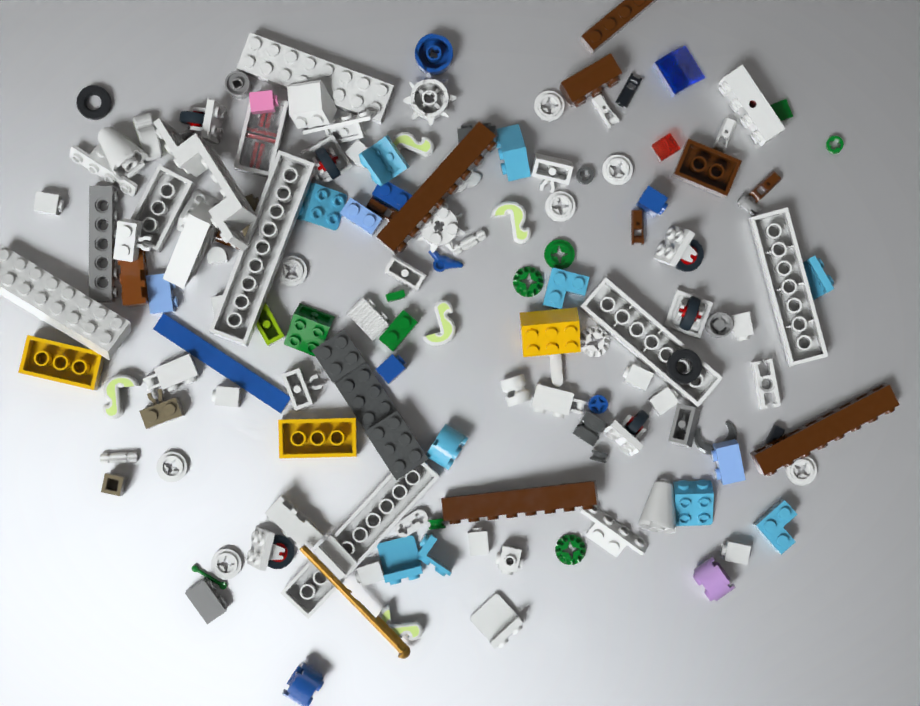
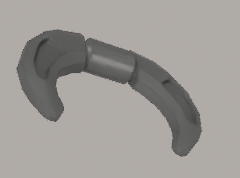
(705, 447)

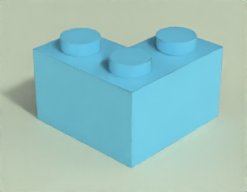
(512, 152)
(562, 282)
(772, 525)

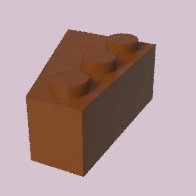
(134, 281)

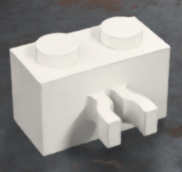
(551, 169)
(128, 240)
(298, 388)

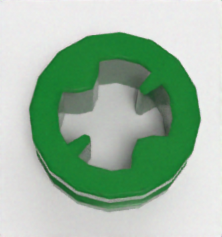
(831, 139)
(436, 523)

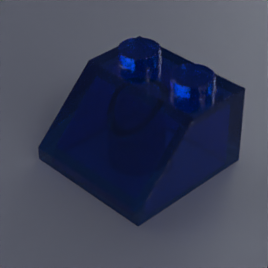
(678, 71)

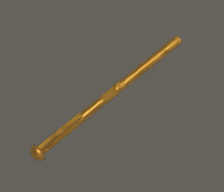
(377, 622)

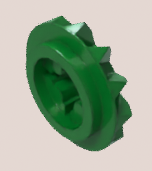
(565, 247)
(534, 288)
(563, 543)

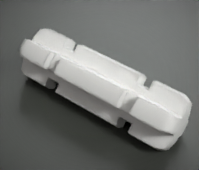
(469, 242)
(121, 457)

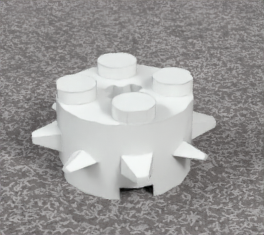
(429, 87)
(449, 232)

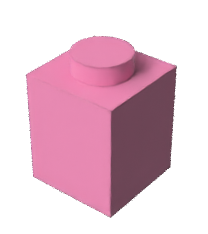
(263, 102)

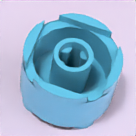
(446, 446)

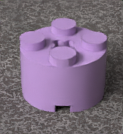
(713, 578)

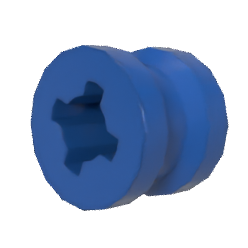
(600, 404)

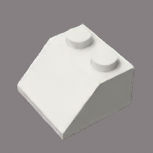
(310, 104)

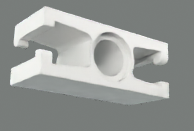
(773, 383)

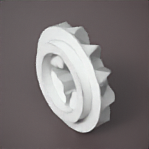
(555, 99)
(626, 168)
(565, 199)
(292, 280)
(591, 350)
(163, 469)
(802, 479)
(219, 570)

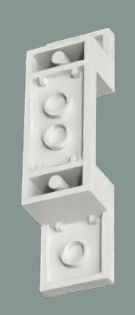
(196, 157)

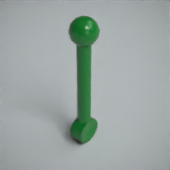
(222, 585)

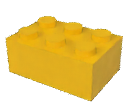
(550, 332)

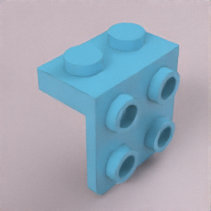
(383, 161)
(322, 206)
(817, 278)
(693, 502)
(426, 544)
(400, 559)

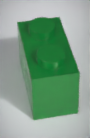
(398, 330)

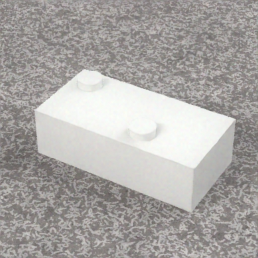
(162, 205)
(190, 246)

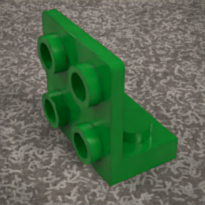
(308, 329)

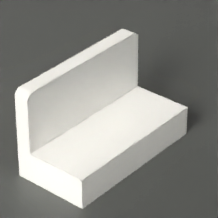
(335, 557)

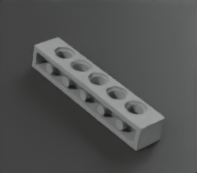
(97, 195)

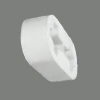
(408, 519)

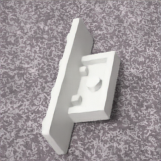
(347, 127)
(98, 164)
(611, 534)

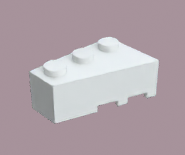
(293, 523)

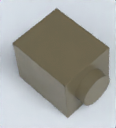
(114, 484)

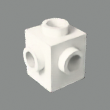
(509, 552)

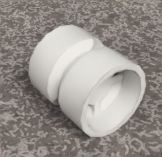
(515, 390)

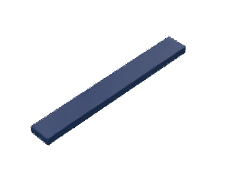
(222, 363)

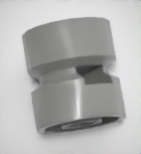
(238, 85)
(719, 325)

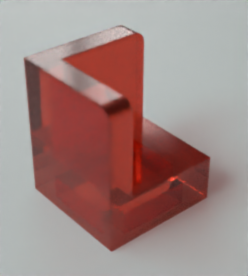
(665, 147)

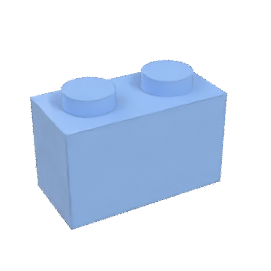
(361, 216)
(160, 295)
(728, 462)

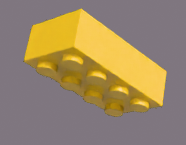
(61, 363)
(317, 438)

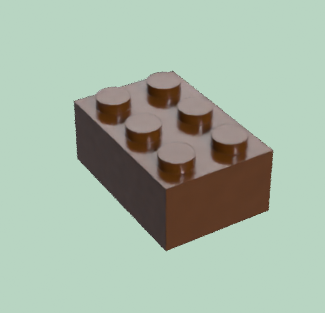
(591, 81)
(706, 168)

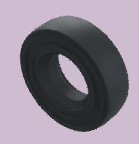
(105, 106)
(684, 354)

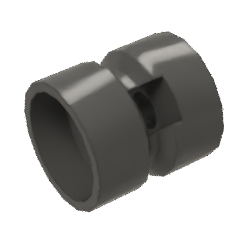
(590, 428)

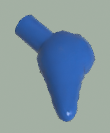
(443, 262)

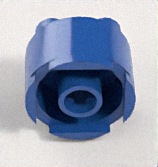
(438, 44)
(303, 685)

